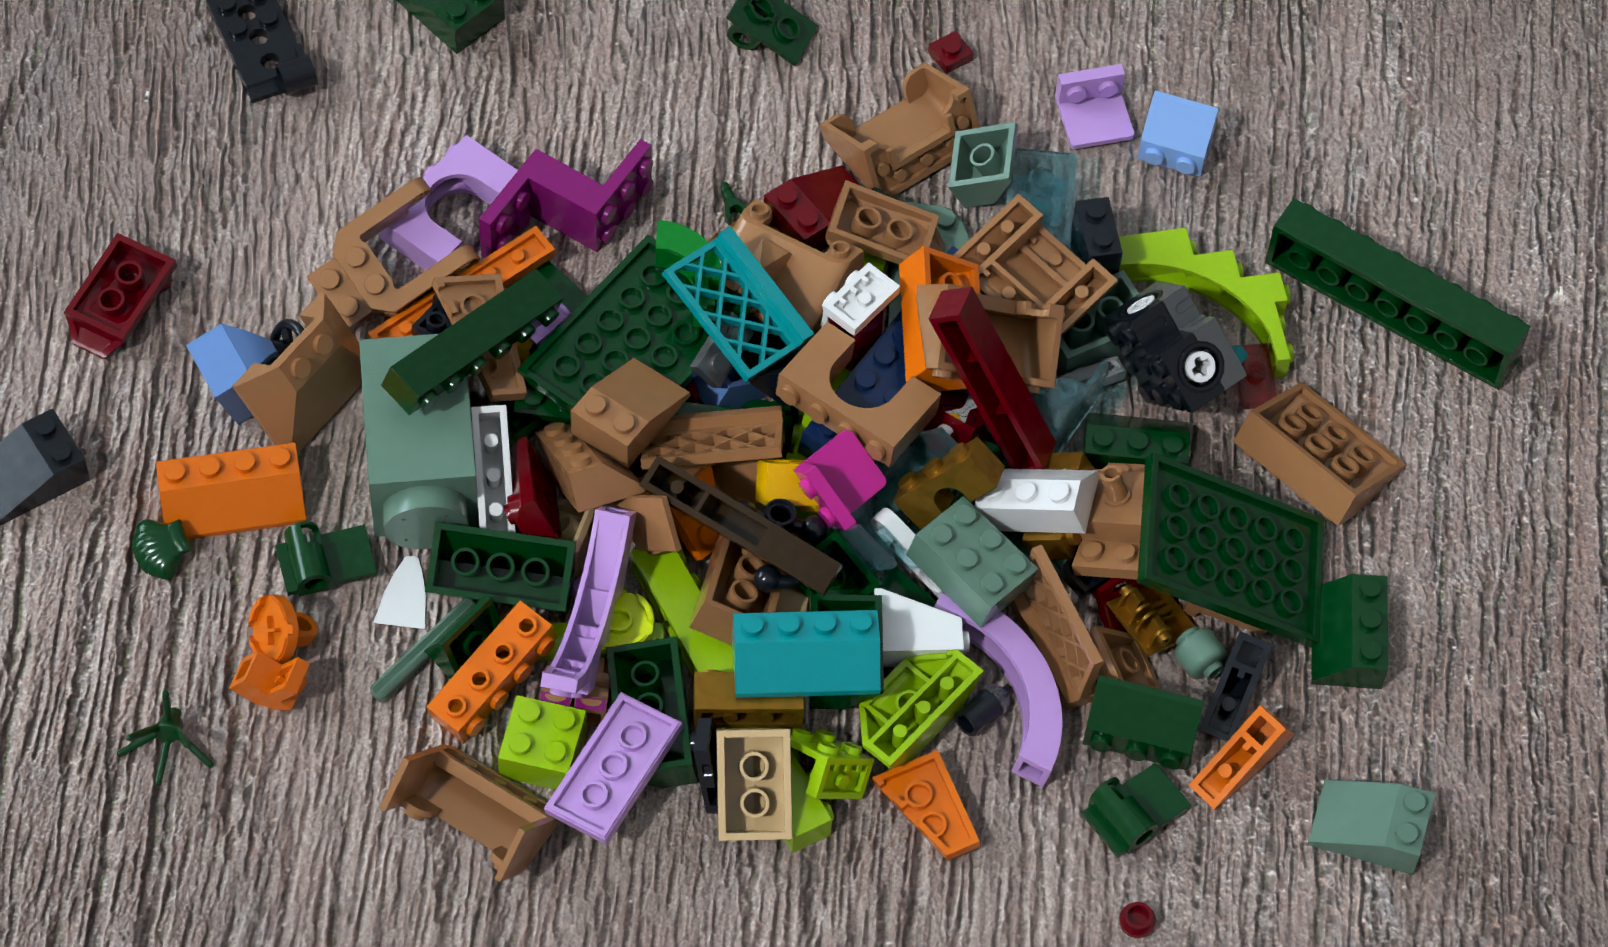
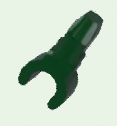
(731, 203)

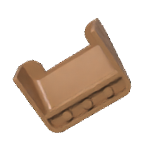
(808, 273)

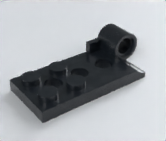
(294, 67)

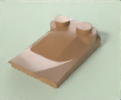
(882, 224)

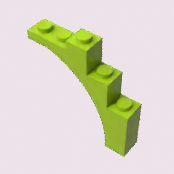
(1254, 300)

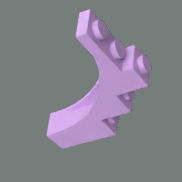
(589, 627)

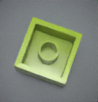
(541, 742)

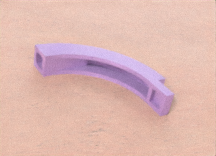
(1032, 685)

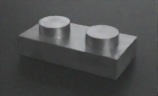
(711, 362)

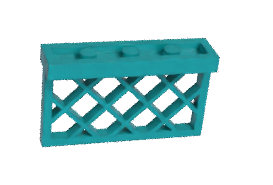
(763, 296)

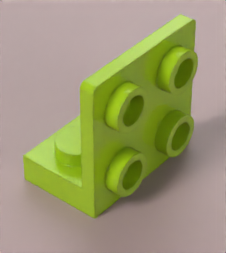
(839, 767)

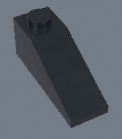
(1235, 686)

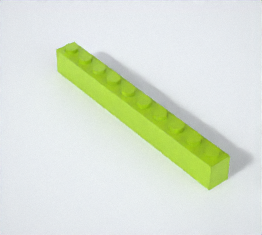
(673, 598)

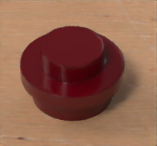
(1137, 920)

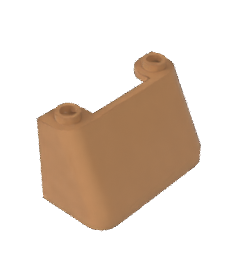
(908, 137)
(1026, 329)

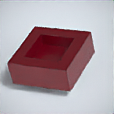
(950, 52)

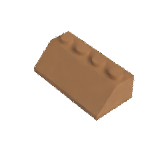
(582, 471)

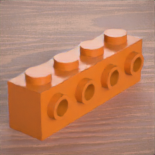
(492, 672)

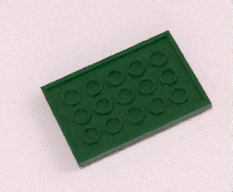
(622, 319)
(1231, 550)

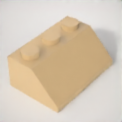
(754, 784)

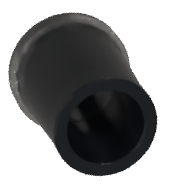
(983, 708)

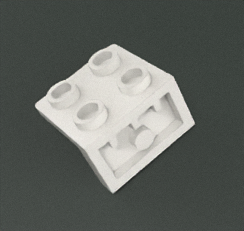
(860, 299)

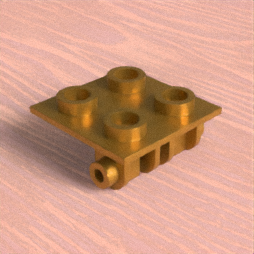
(1150, 617)

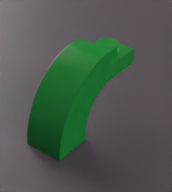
(677, 242)

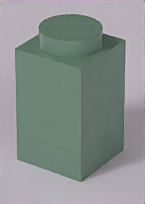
(419, 461)

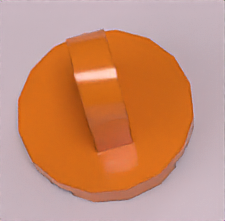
(278, 628)

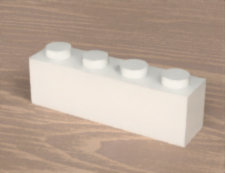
(492, 466)

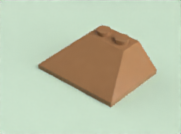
(1029, 264)
(307, 380)

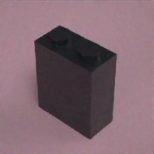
(1096, 234)

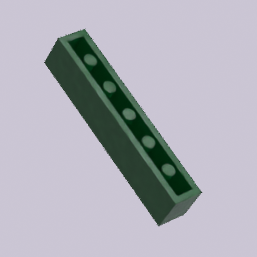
(472, 342)

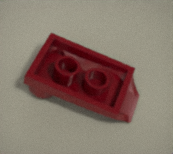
(117, 295)
(534, 495)

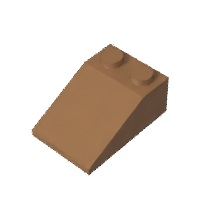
(626, 411)

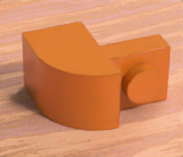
(269, 682)

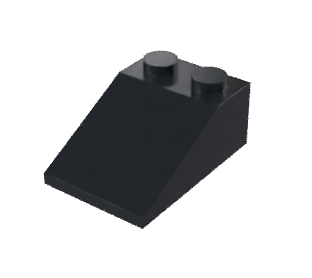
(38, 465)

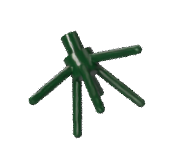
(167, 731)

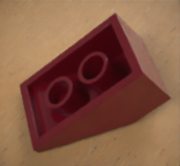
(806, 204)

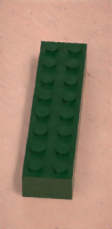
(1396, 293)

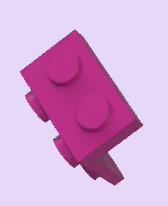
(840, 479)

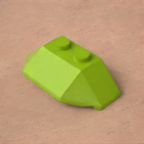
(916, 704)

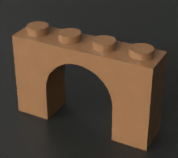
(882, 429)

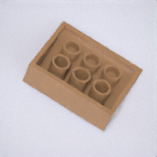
(1318, 452)

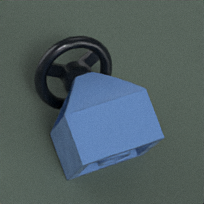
(229, 352)

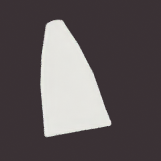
(404, 597)

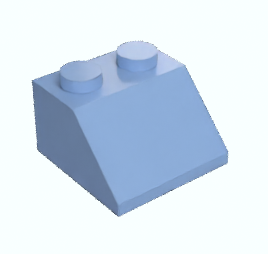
(1177, 133)

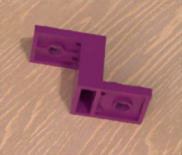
(567, 200)

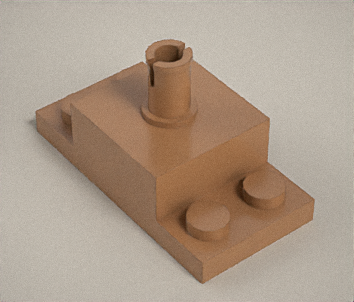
(1114, 525)

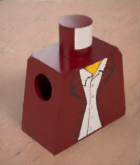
(960, 418)

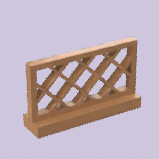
(719, 437)
(1058, 633)

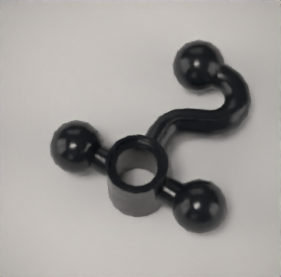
(811, 528)

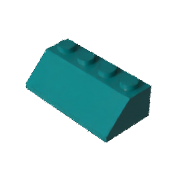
(806, 653)

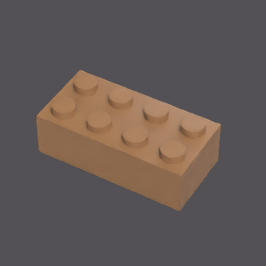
(730, 590)

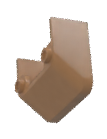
(654, 522)
(474, 801)

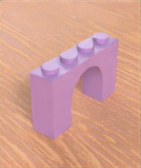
(463, 169)

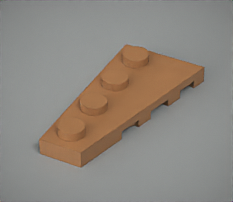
(459, 298)

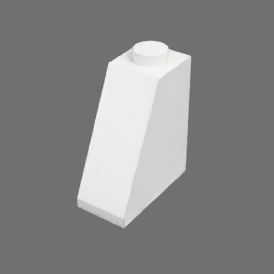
(917, 629)

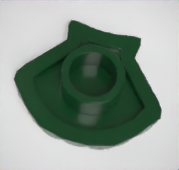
(160, 547)

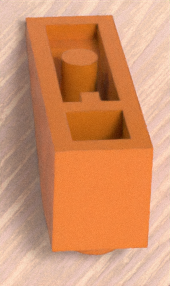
(1241, 757)

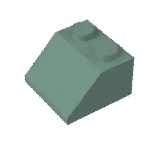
(982, 163)

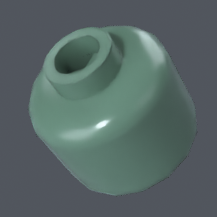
(1200, 653)

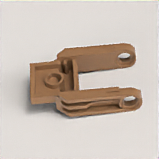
(358, 280)

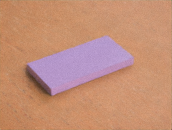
(613, 768)

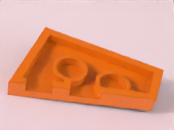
(931, 803)

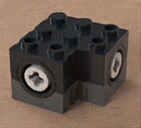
(1173, 348)

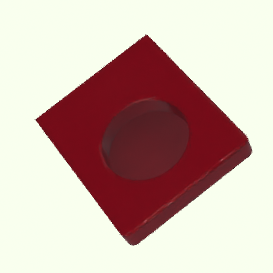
(1107, 593)

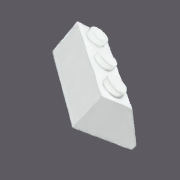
(1041, 500)

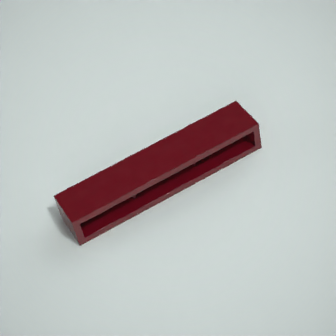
(992, 379)

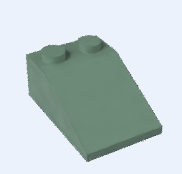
(1373, 822)

